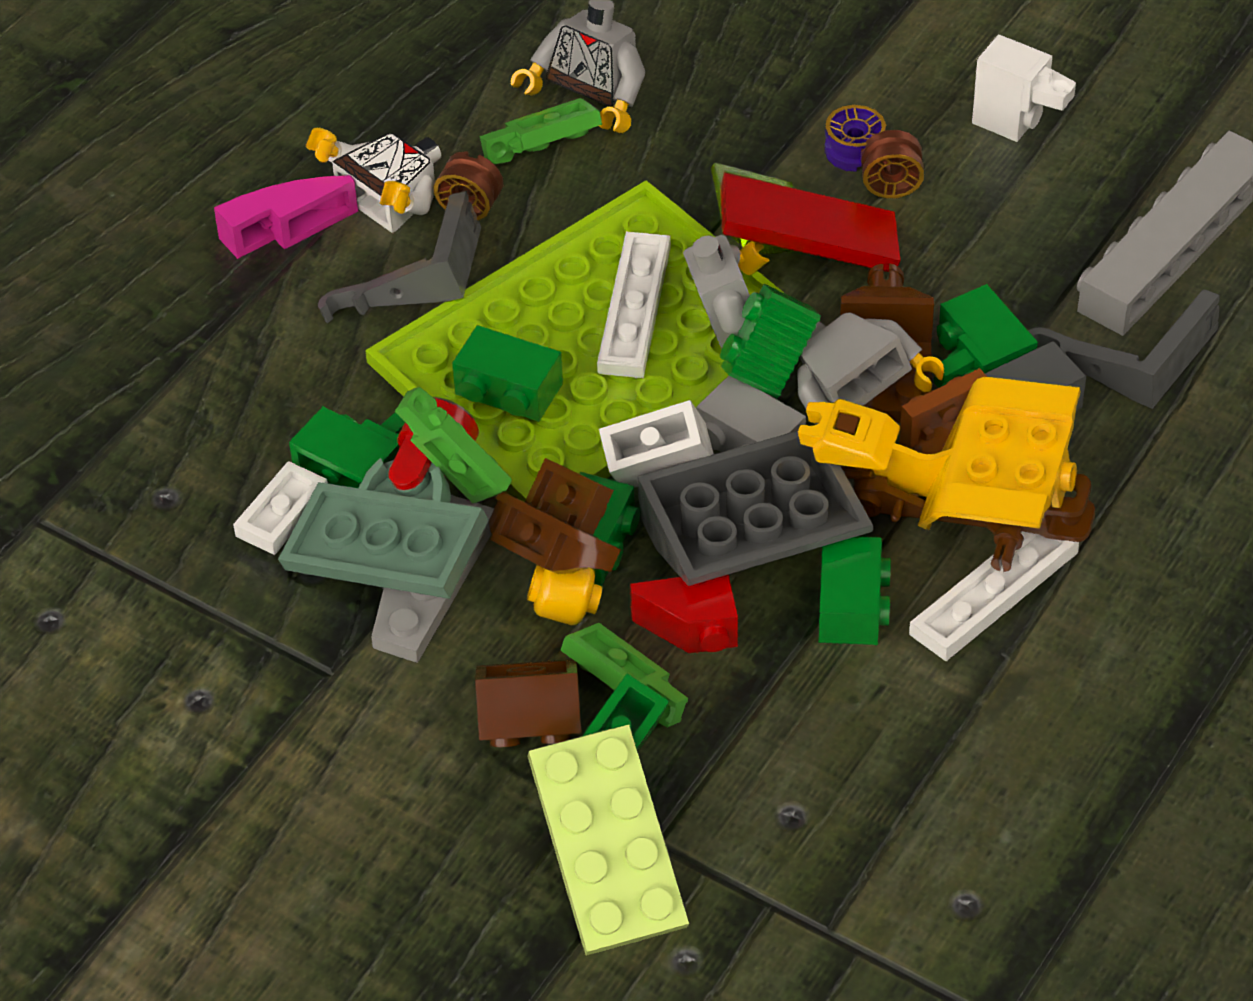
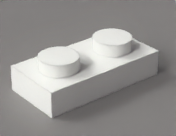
(277, 508)

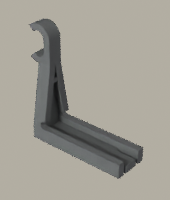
(424, 281)
(1151, 378)

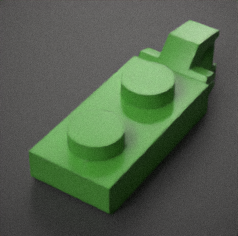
(539, 129)
(451, 447)
(611, 658)

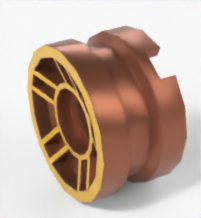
(892, 164)
(475, 176)

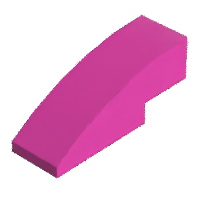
(284, 212)

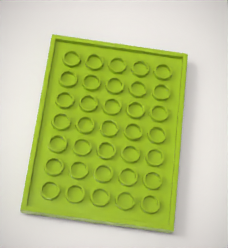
(562, 302)

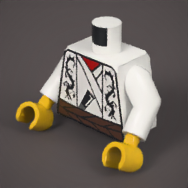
(388, 173)

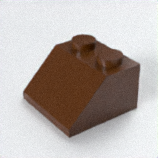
(527, 702)

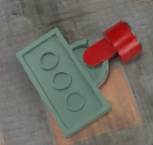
(393, 527)

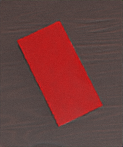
(808, 222)

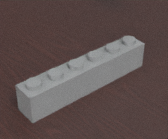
(1169, 236)

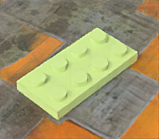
(607, 839)

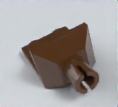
(904, 306)

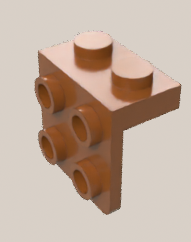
(930, 417)

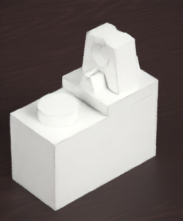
(1014, 86)
(655, 442)

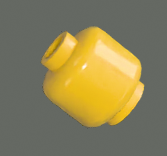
(564, 596)

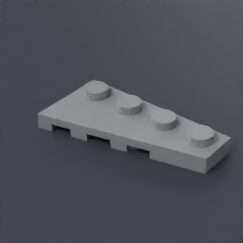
(410, 619)

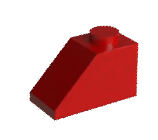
(687, 616)

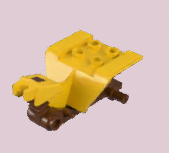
(997, 470)

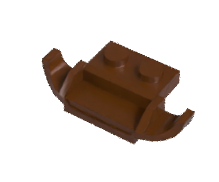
(556, 522)

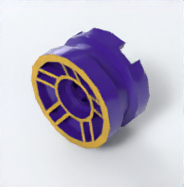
(847, 134)

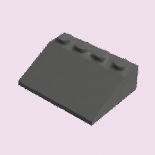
(747, 508)

